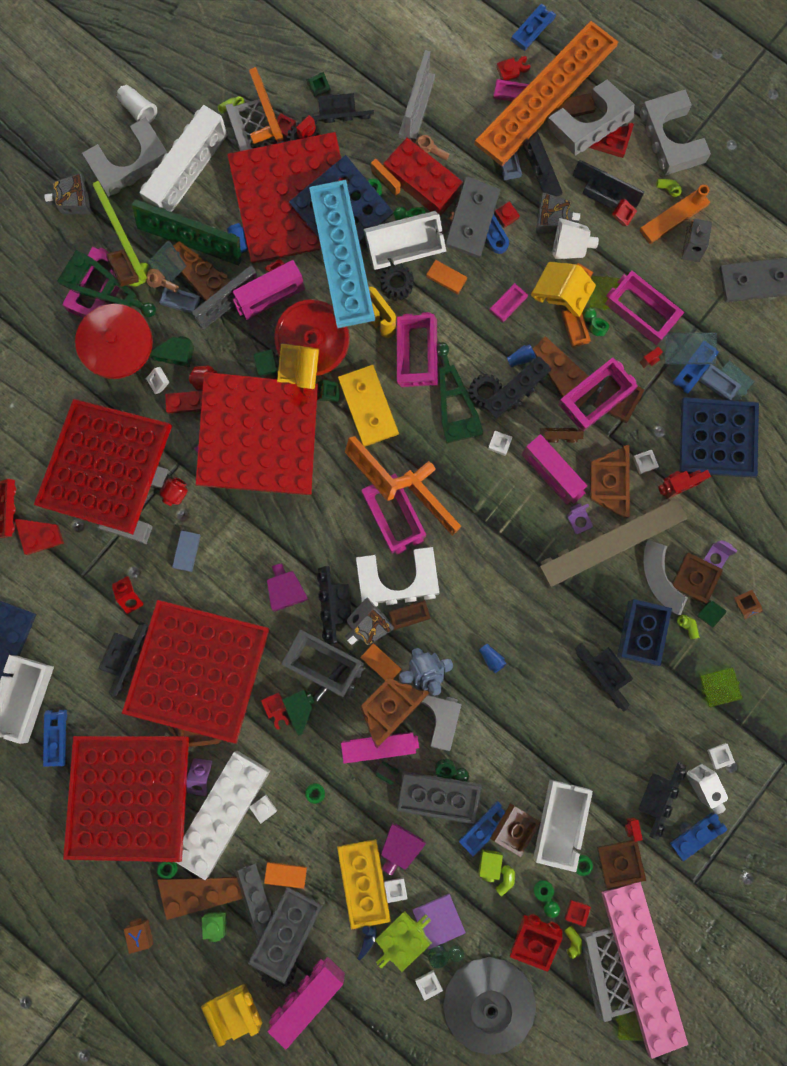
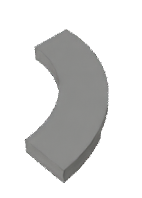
(656, 577)

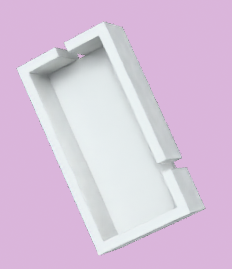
(405, 240)
(21, 697)
(562, 825)

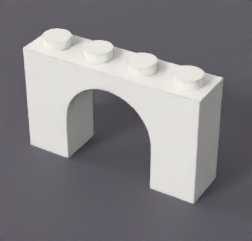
(424, 585)

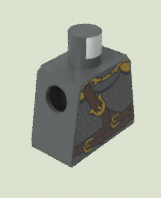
(70, 195)
(550, 210)
(697, 235)
(367, 623)

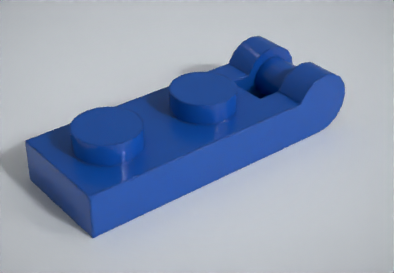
(533, 27)
(692, 371)
(54, 738)
(482, 830)
(697, 836)

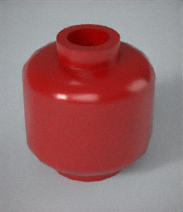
(197, 375)
(173, 491)

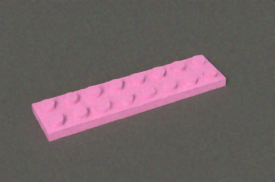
(644, 969)

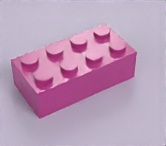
(305, 1002)

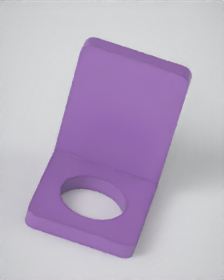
(579, 511)
(721, 548)
(198, 776)

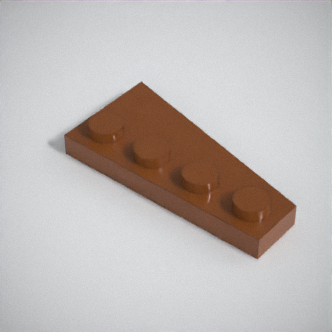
(200, 274)
(564, 371)
(195, 894)

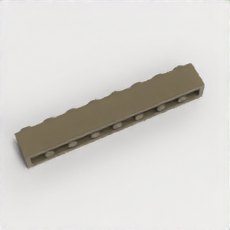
(612, 543)

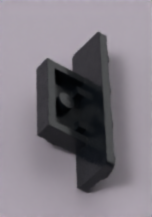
(339, 106)
(541, 166)
(606, 187)
(518, 388)
(334, 604)
(120, 655)
(608, 671)
(659, 798)

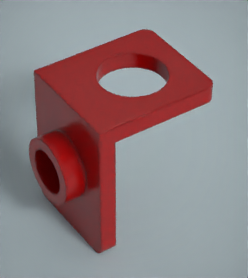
(123, 592)

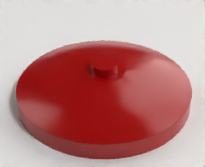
(314, 325)
(113, 341)

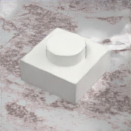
(157, 380)
(500, 443)
(645, 462)
(720, 756)
(263, 809)
(395, 890)
(428, 985)

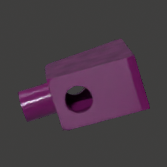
(284, 589)
(400, 848)

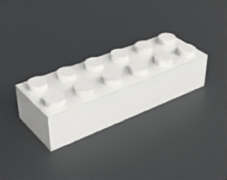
(185, 160)
(221, 814)

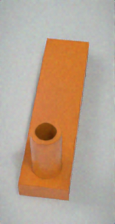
(273, 128)
(676, 214)
(374, 471)
(429, 500)

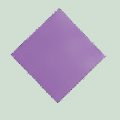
(444, 920)

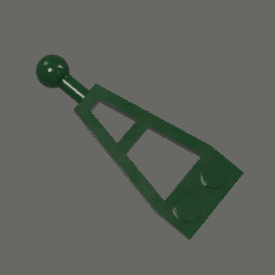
(77, 270)
(463, 428)

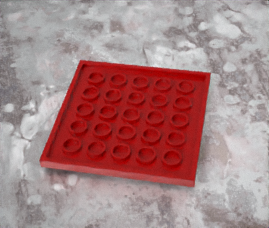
(265, 184)
(256, 434)
(103, 466)
(196, 671)
(127, 798)

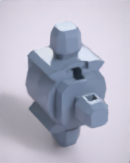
(426, 671)

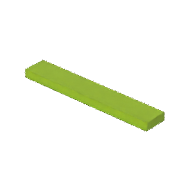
(119, 230)

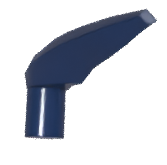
(370, 935)

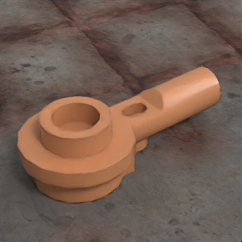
(427, 144)
(156, 279)

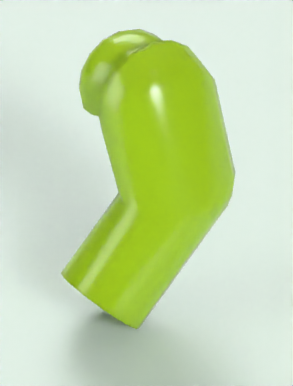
(236, 101)
(670, 185)
(508, 880)
(576, 943)

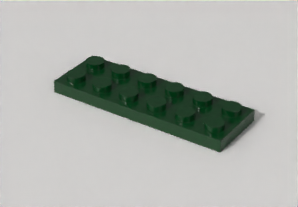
(187, 231)

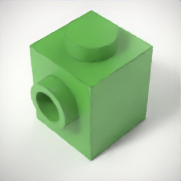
(214, 926)

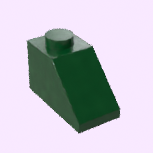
(174, 351)
(299, 709)

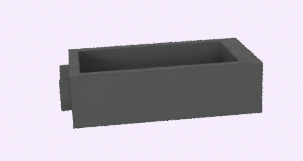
(304, 639)

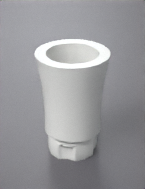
(136, 104)

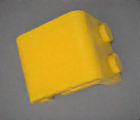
(565, 286)
(382, 310)
(298, 365)
(232, 1015)

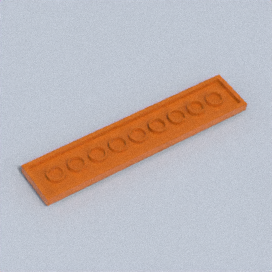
(546, 93)

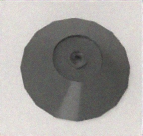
(485, 985)

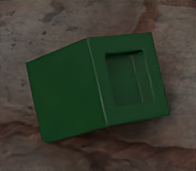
(265, 363)

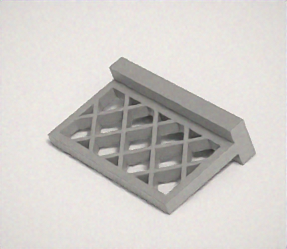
(418, 100)
(238, 127)
(598, 979)

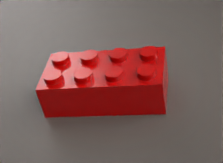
(423, 177)

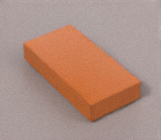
(385, 177)
(446, 277)
(576, 329)
(380, 662)
(285, 875)

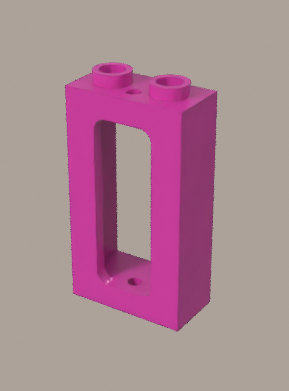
(268, 290)
(72, 297)
(650, 297)
(404, 325)
(611, 368)
(554, 470)
(417, 530)
(393, 746)

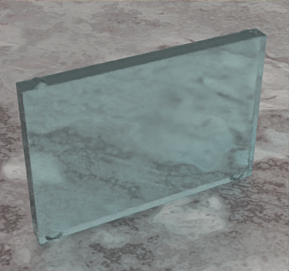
(691, 348)

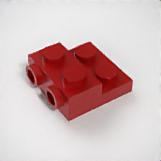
(678, 483)
(536, 942)

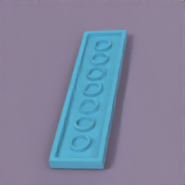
(342, 254)

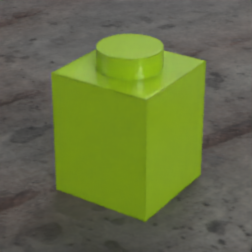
(490, 865)

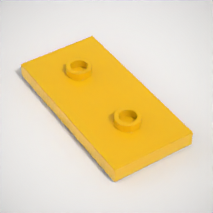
(368, 405)
(363, 884)

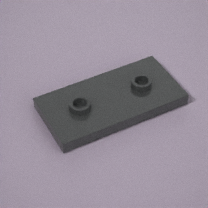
(472, 217)
(754, 280)
(222, 300)
(439, 797)
(285, 935)

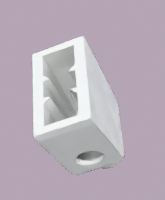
(572, 240)
(708, 787)

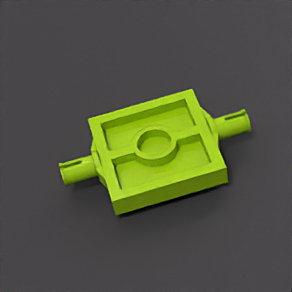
(403, 941)

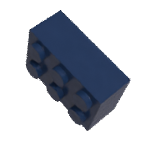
(644, 632)

